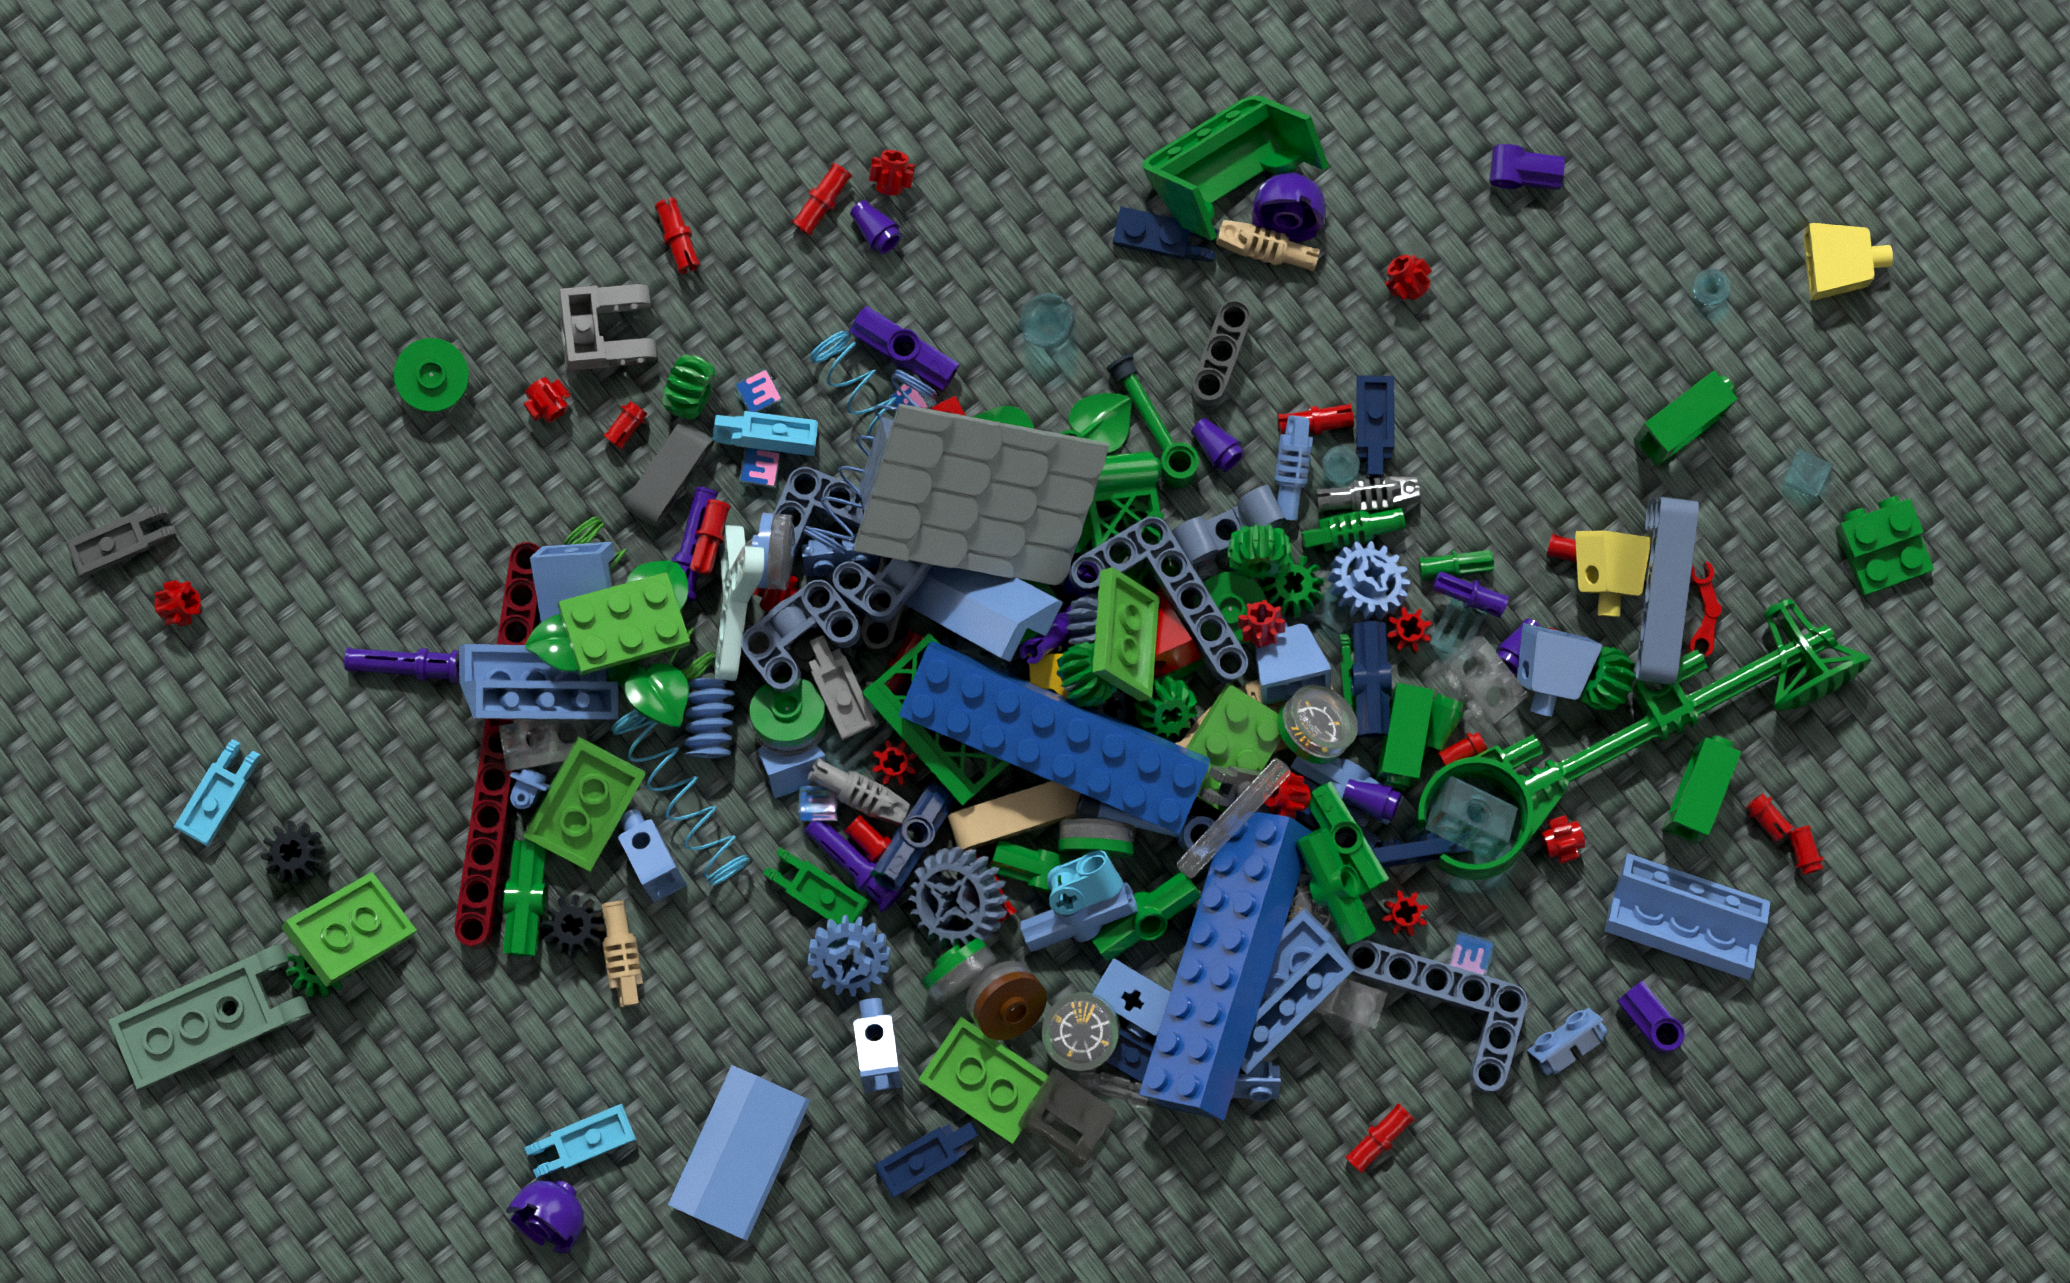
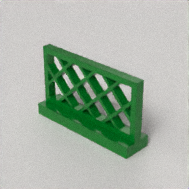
(921, 740)

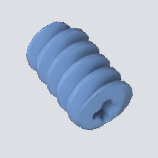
(708, 717)

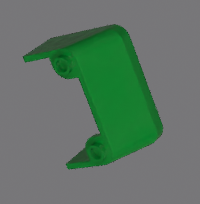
(1226, 153)

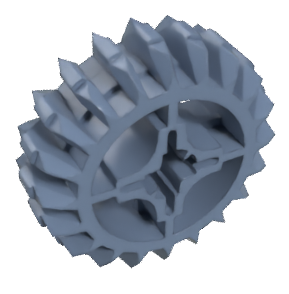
(938, 897)

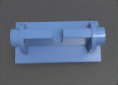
(822, 560)
(527, 788)
(1553, 1048)
(1259, 1084)

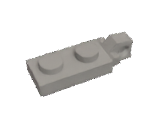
(839, 689)

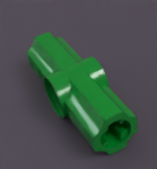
(1333, 814)
(1026, 864)
(1335, 886)
(524, 899)
(1150, 920)

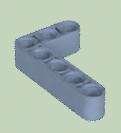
(808, 504)
(1171, 587)
(1667, 587)
(1452, 994)

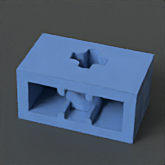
(1121, 981)

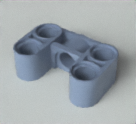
(1200, 539)
(896, 582)
(789, 622)

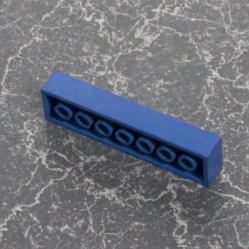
(1054, 737)
(1225, 968)

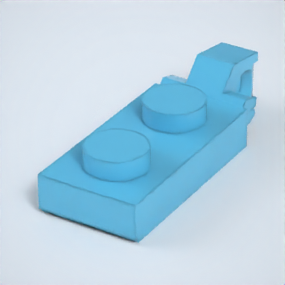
(767, 432)

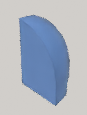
(789, 772)

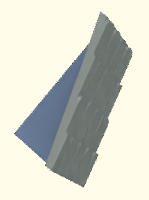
(977, 494)

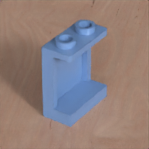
(569, 572)

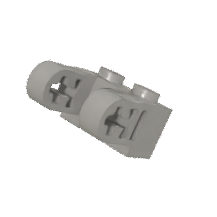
(580, 330)

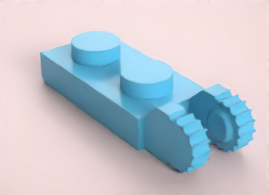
(216, 795)
(585, 1140)

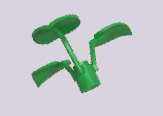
(1095, 417)
(655, 693)

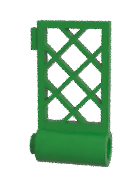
(1128, 478)

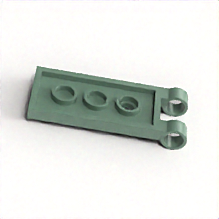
(191, 1023)

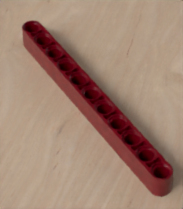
(490, 763)

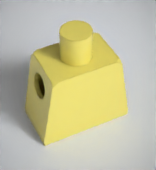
(1841, 259)
(1611, 566)

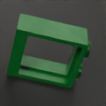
(1686, 417)
(1405, 744)
(1702, 789)

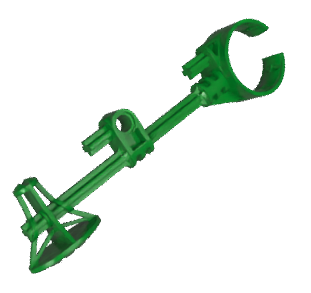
(1664, 713)

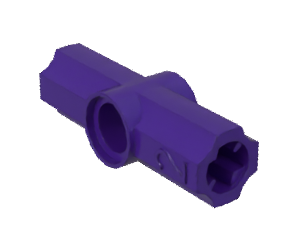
(883, 337)

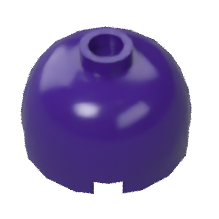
(1290, 206)
(548, 1213)

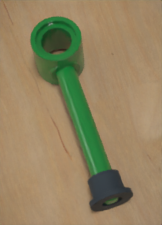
(1126, 373)

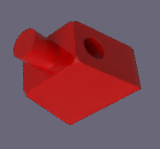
(1173, 641)

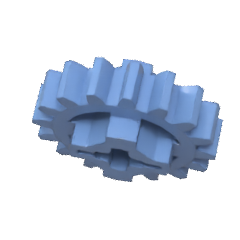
(1368, 580)
(863, 966)

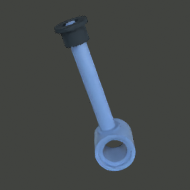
(1091, 808)

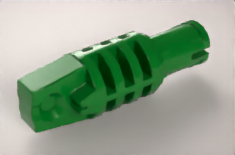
(1353, 527)

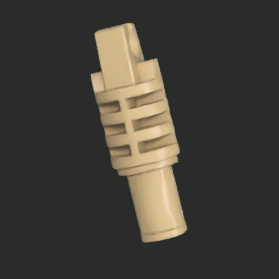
(1265, 245)
(621, 954)

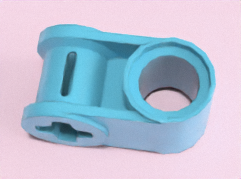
(1086, 880)

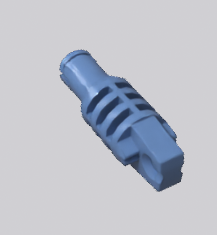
(1293, 464)

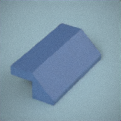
(984, 607)
(519, 685)
(1687, 916)
(1301, 977)
(739, 1152)

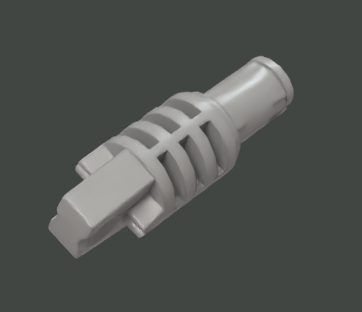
(861, 792)

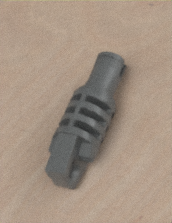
(1371, 495)

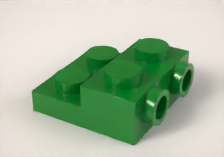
(1884, 545)

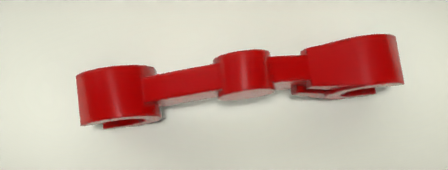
(1711, 611)

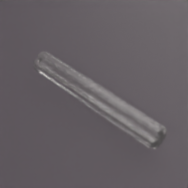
(1233, 818)

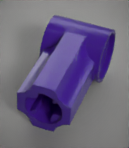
(1516, 168)
(1650, 1014)

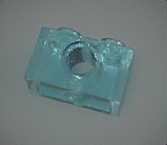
(1471, 818)

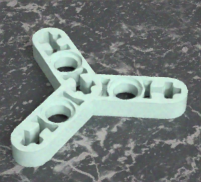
(741, 574)

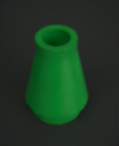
(1443, 720)

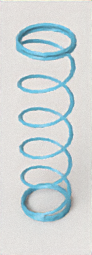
(837, 348)
(630, 722)

